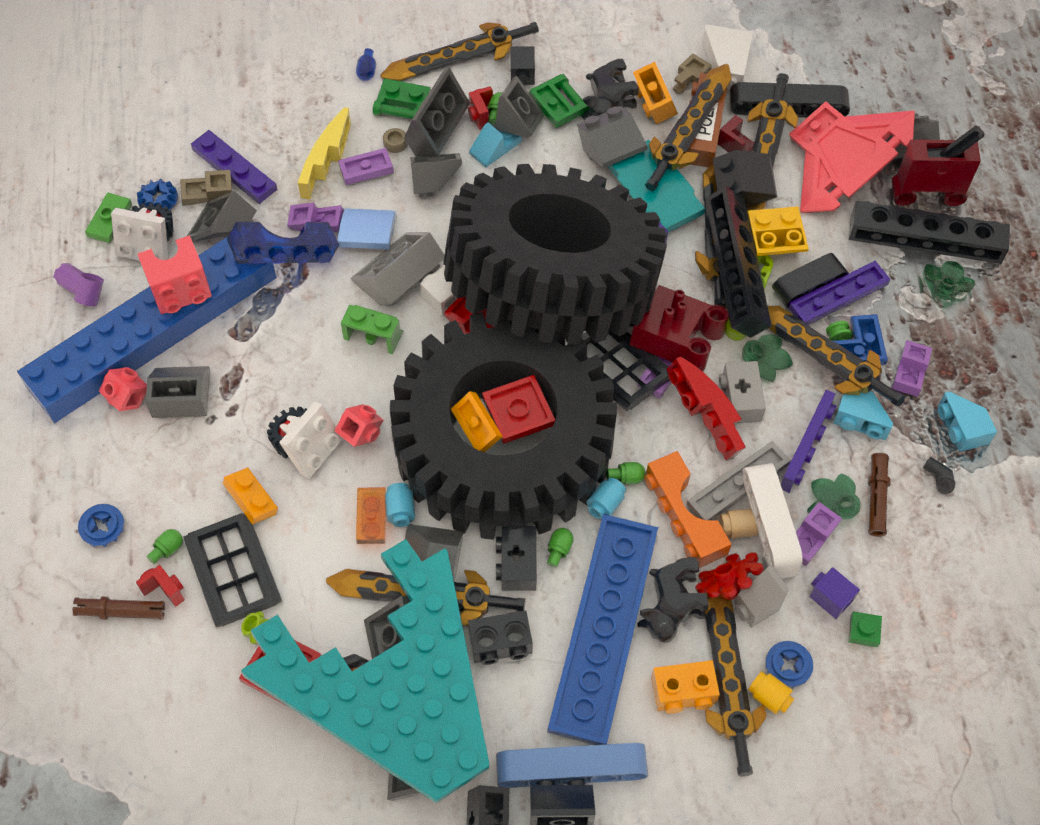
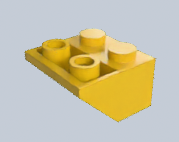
(778, 231)

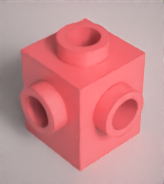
(123, 389)
(359, 425)

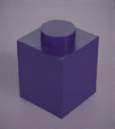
(833, 592)

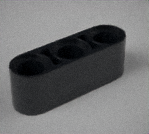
(808, 278)

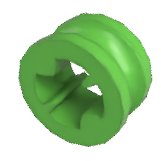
(839, 331)

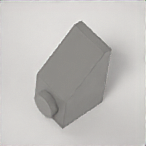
(762, 598)

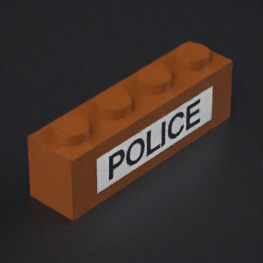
(707, 139)

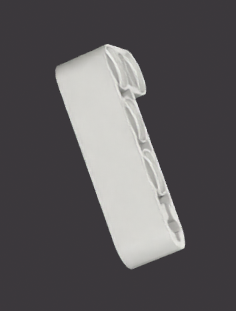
(772, 520)

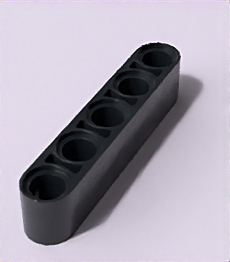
(801, 97)

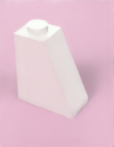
(727, 47)

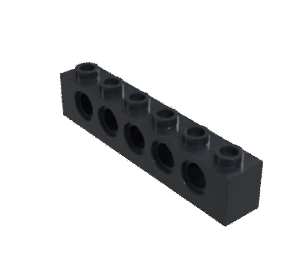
(929, 232)
(738, 262)

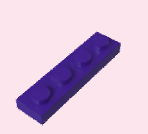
(243, 173)
(839, 293)
(805, 450)

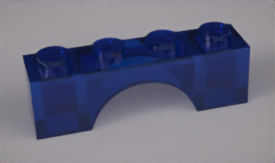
(255, 244)

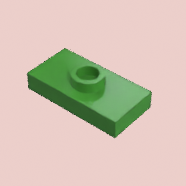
(101, 223)

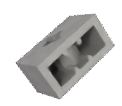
(744, 390)

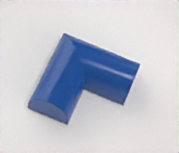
(866, 337)

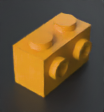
(653, 89)
(685, 686)

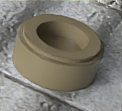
(394, 140)

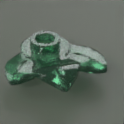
(948, 279)
(768, 354)
(833, 494)

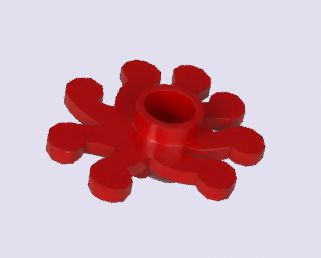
(730, 577)

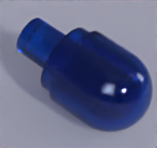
(366, 65)

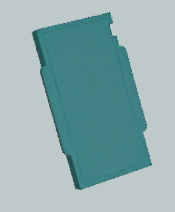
(671, 200)

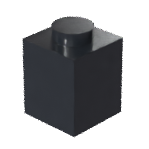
(523, 64)

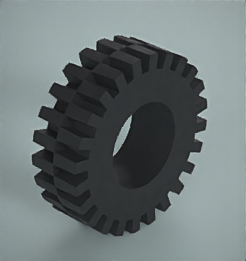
(506, 262)
(498, 487)

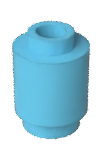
(606, 498)
(399, 504)

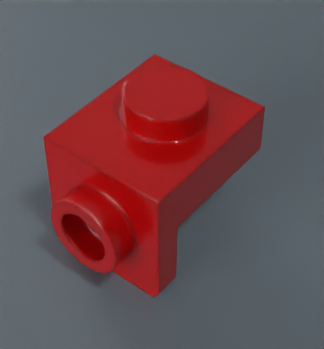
(478, 106)
(157, 578)

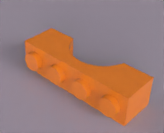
(701, 537)

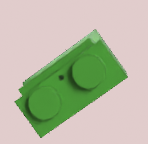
(374, 324)

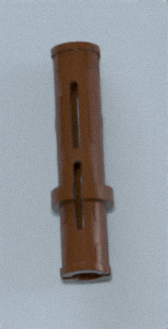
(879, 486)
(107, 608)

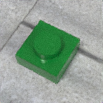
(865, 629)

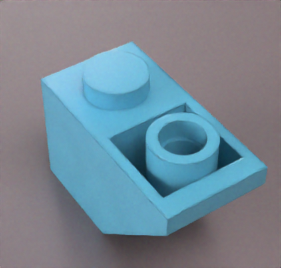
(863, 415)
(967, 422)

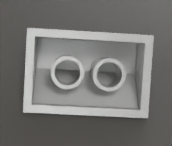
(400, 267)

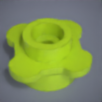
(250, 622)

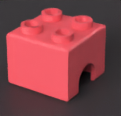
(176, 280)

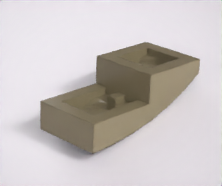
(205, 189)

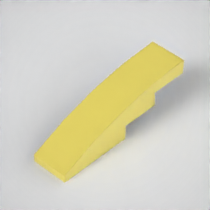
(326, 149)

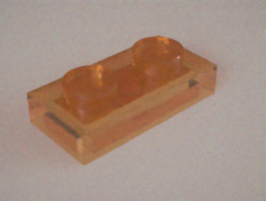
(371, 515)

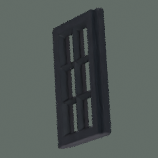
(651, 361)
(207, 579)

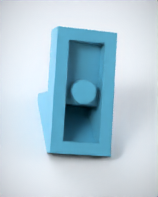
(492, 144)

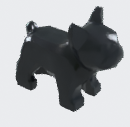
(610, 89)
(674, 601)

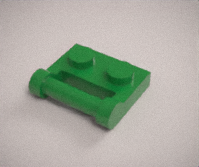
(400, 95)
(554, 104)

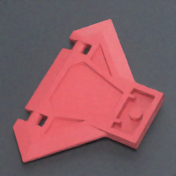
(846, 152)

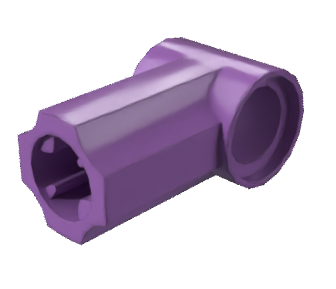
(83, 285)

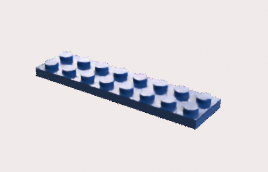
(603, 631)

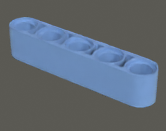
(571, 763)

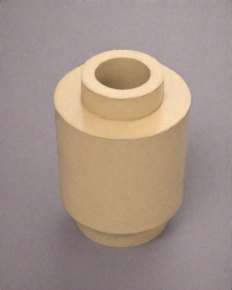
(739, 523)

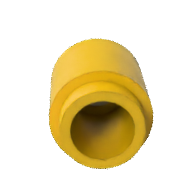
(771, 693)

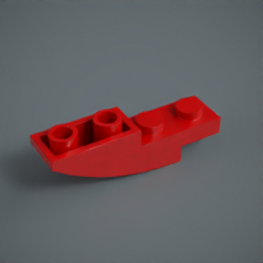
(703, 396)

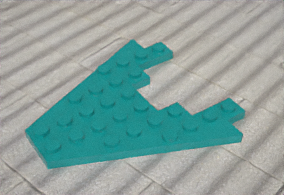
(407, 706)

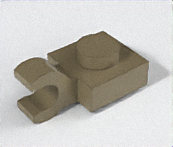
(690, 71)

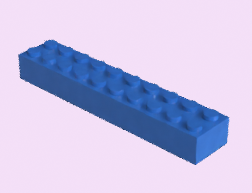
(135, 334)

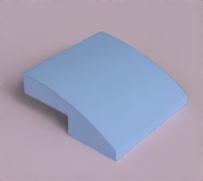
(366, 228)

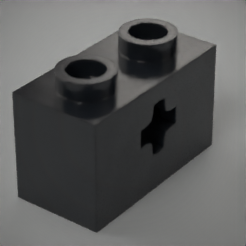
(521, 543)
(488, 805)

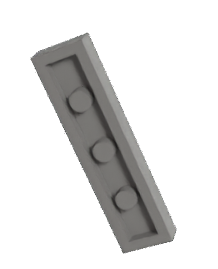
(730, 487)

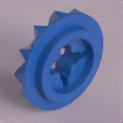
(167, 198)
(102, 513)
(790, 651)

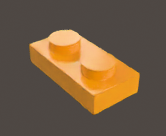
(476, 422)
(250, 495)

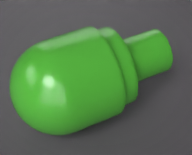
(492, 107)
(627, 473)
(165, 545)
(559, 545)

